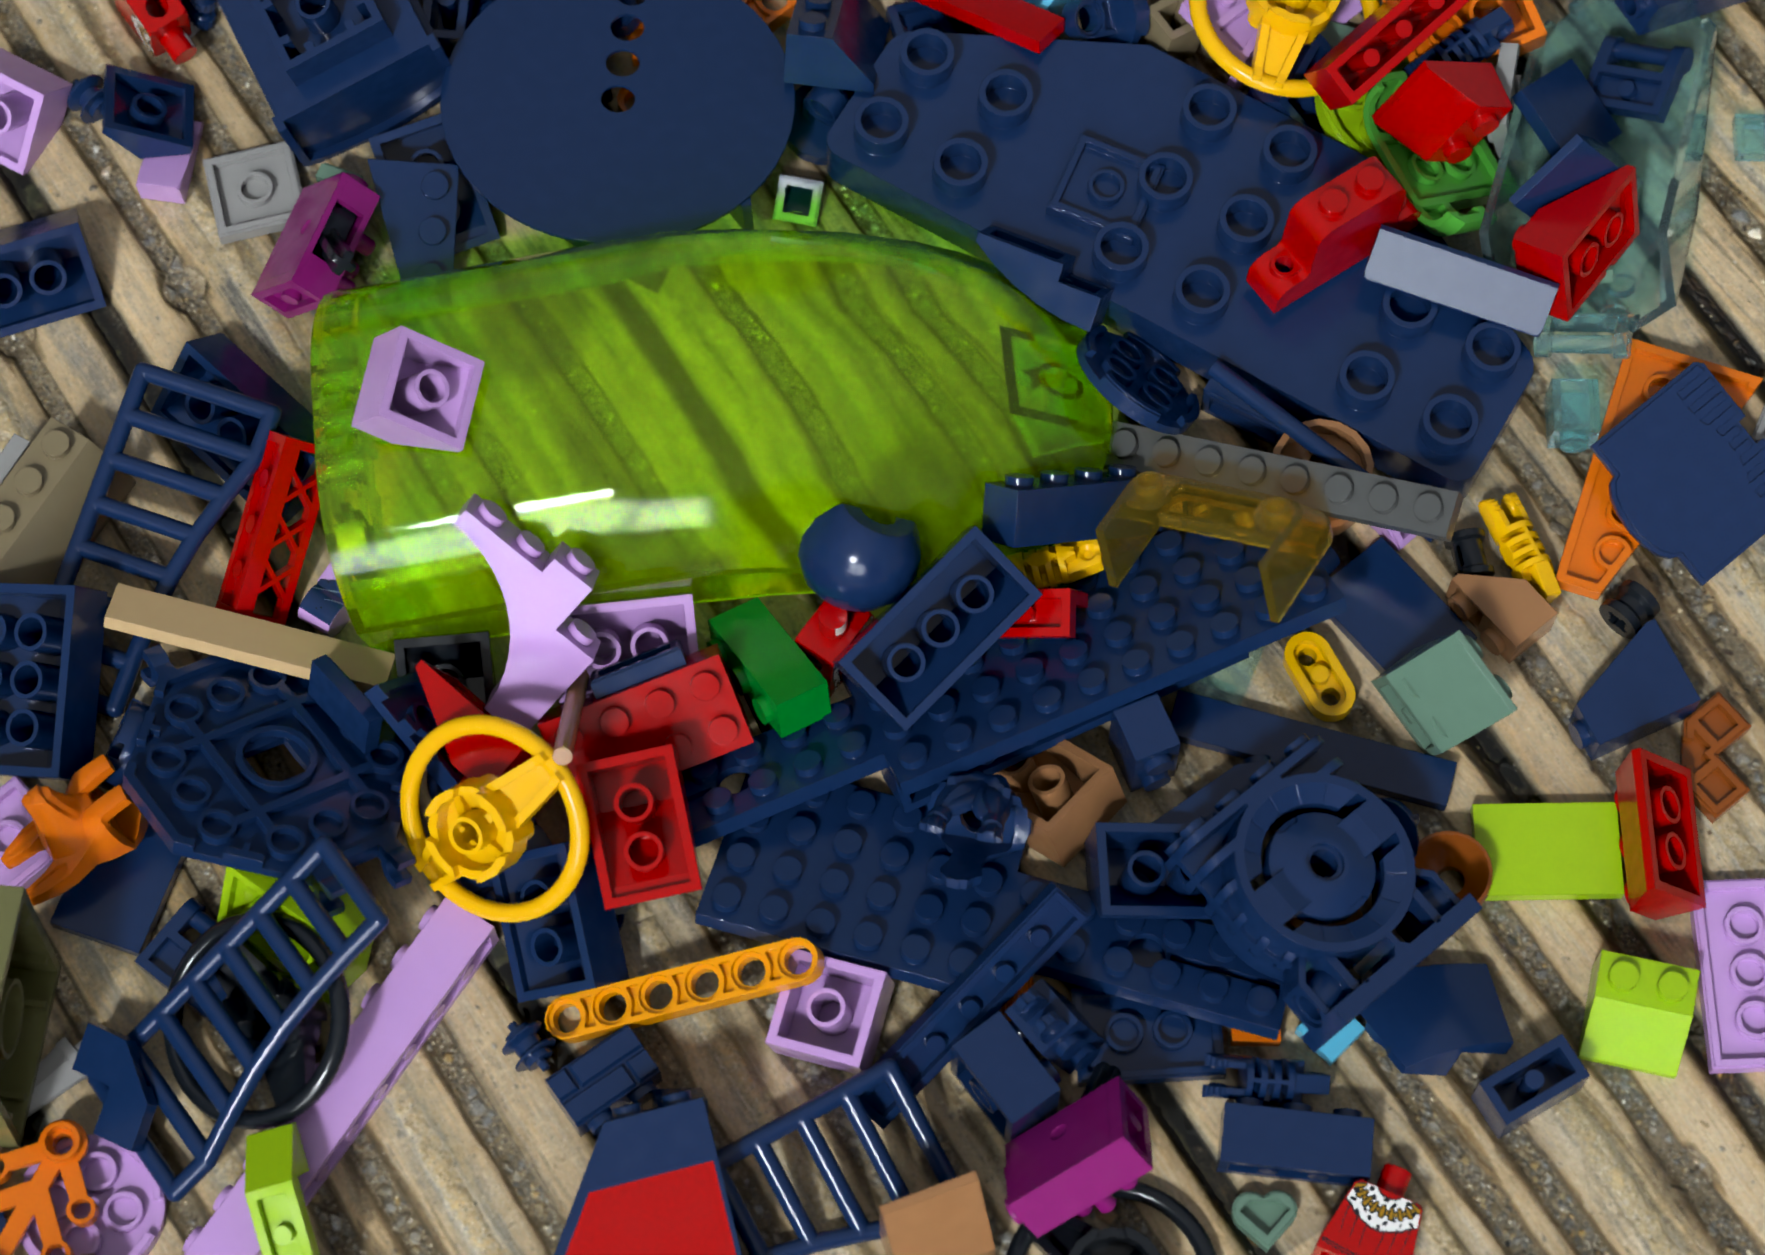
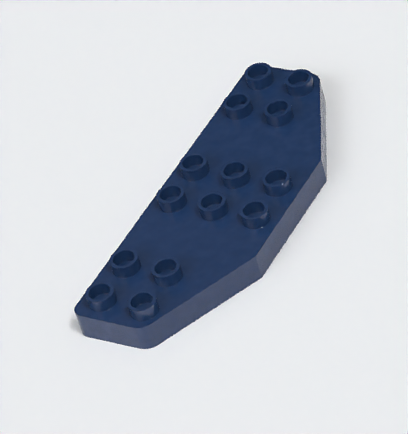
(980, 136)

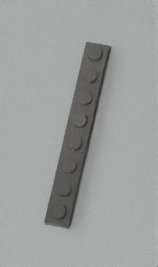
(1327, 488)

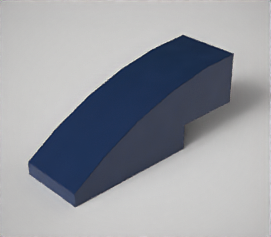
(1046, 277)

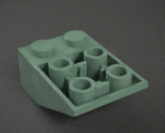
(1444, 692)

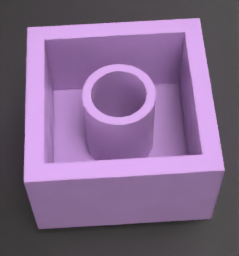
(834, 1018)

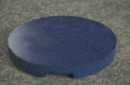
(1137, 380)

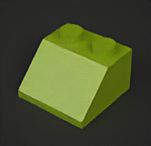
(1638, 1013)

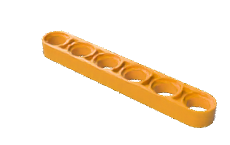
(683, 985)

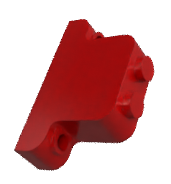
(1331, 232)

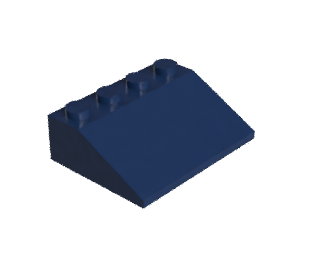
(49, 678)

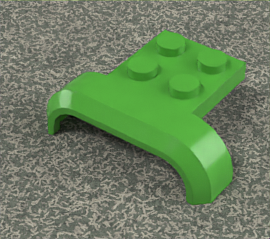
(1433, 187)

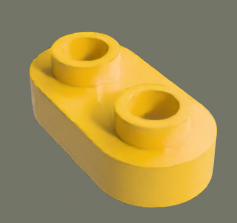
(1319, 679)

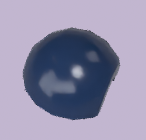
(858, 560)

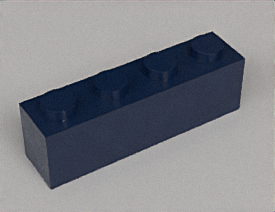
(1052, 507)

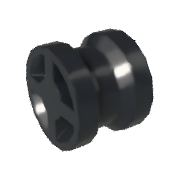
(1629, 608)

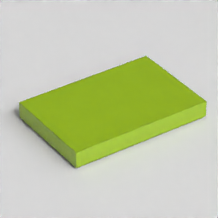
(1551, 850)

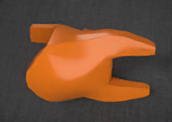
(76, 829)

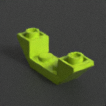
(274, 1191)

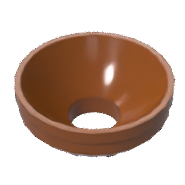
(1459, 853)

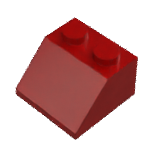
(1445, 109)

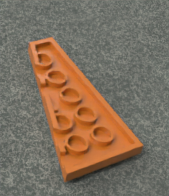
(1597, 538)

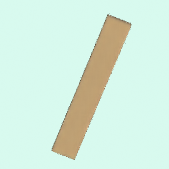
(240, 637)

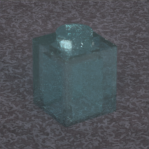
(1572, 414)

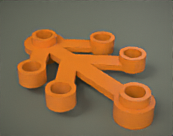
(34, 1196)

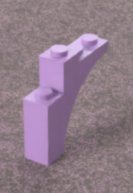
(540, 593)

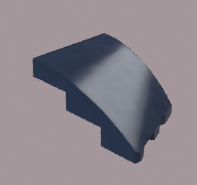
(1437, 1016)

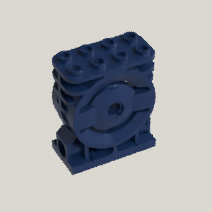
(1360, 852)

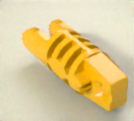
(1519, 544)
(1059, 563)

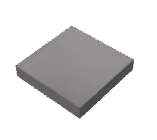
(252, 190)

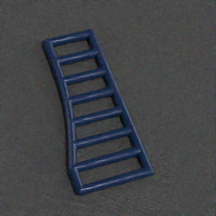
(190, 535)
(282, 1022)
(803, 1119)

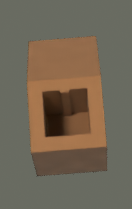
(1503, 611)

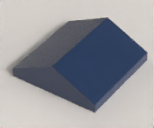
(148, 113)

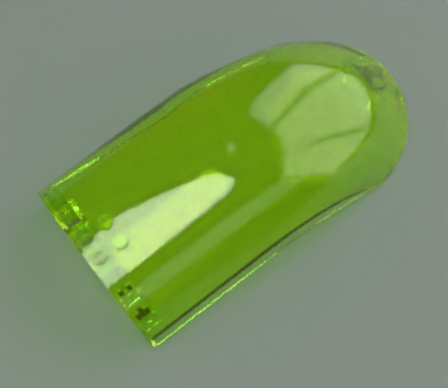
(690, 414)

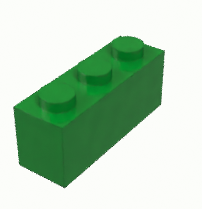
(770, 668)

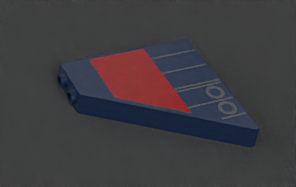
(652, 1186)

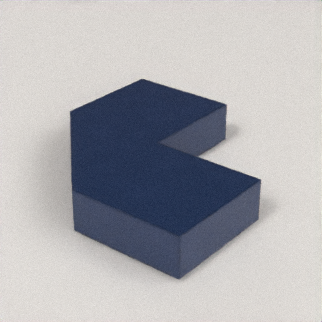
(129, 1101)

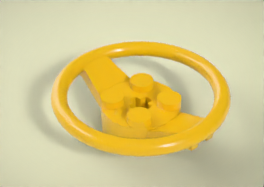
(1280, 35)
(487, 820)

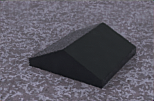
(460, 655)

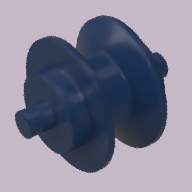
(87, 97)
(529, 1046)

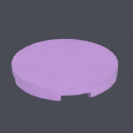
(127, 1198)

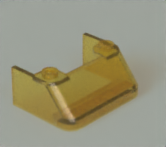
(1288, 529)

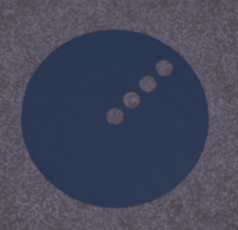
(546, 151)

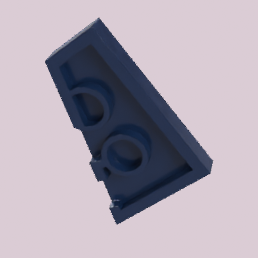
(418, 213)

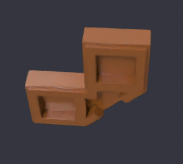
(1703, 739)

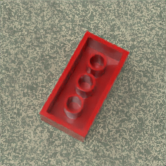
(684, 707)

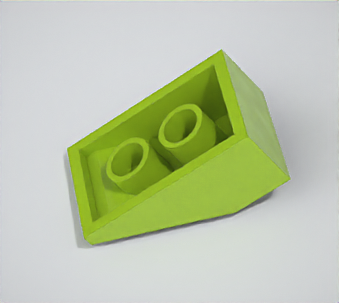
(244, 888)

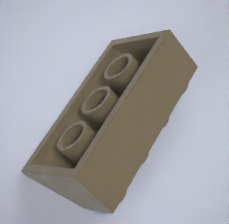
(44, 502)

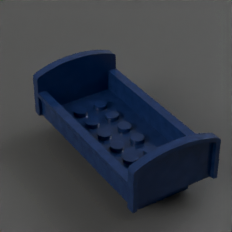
(339, 67)

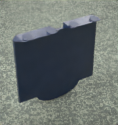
(1687, 474)

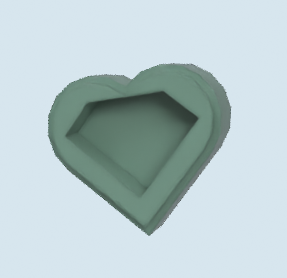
(1264, 1217)

